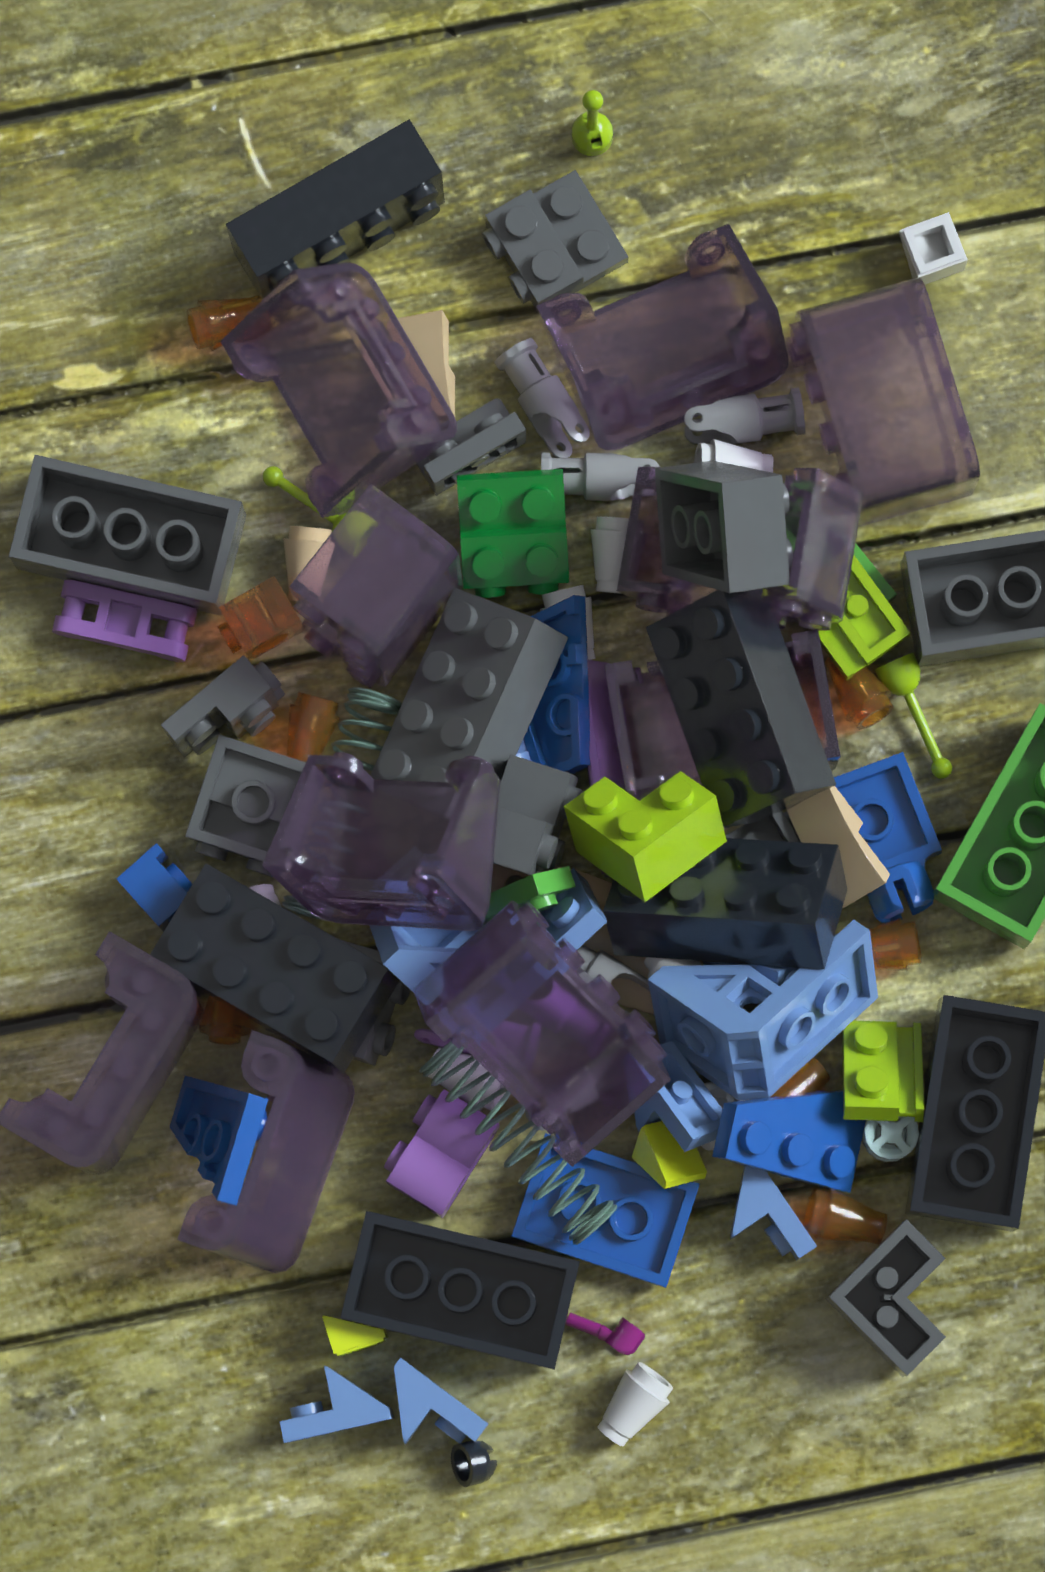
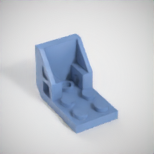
(418, 951)
(792, 1023)

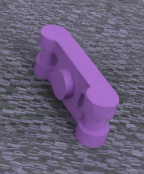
(124, 620)

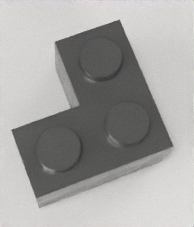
(532, 816)
(877, 1301)

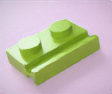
(867, 628)
(882, 1071)

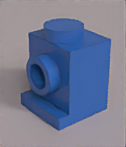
(154, 887)

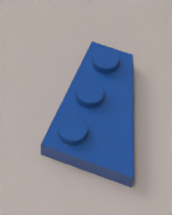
(562, 720)
(220, 1130)
(793, 1138)

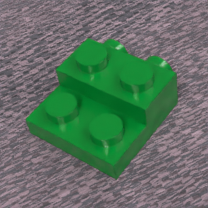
(513, 531)

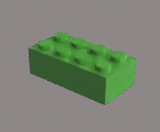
(1001, 860)

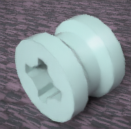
(902, 1133)

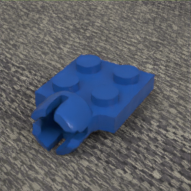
(895, 830)

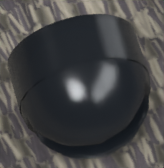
(472, 1462)

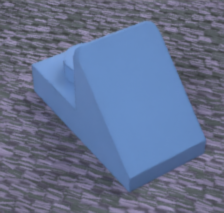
(682, 1104)
(762, 1198)
(420, 1395)
(350, 1405)

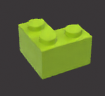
(649, 839)

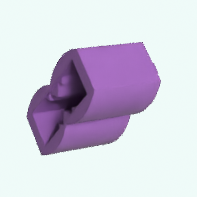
(439, 1155)

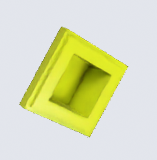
(665, 1159)
(350, 1336)

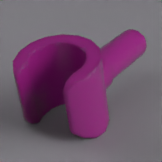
(624, 1337)

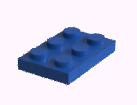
(635, 1240)

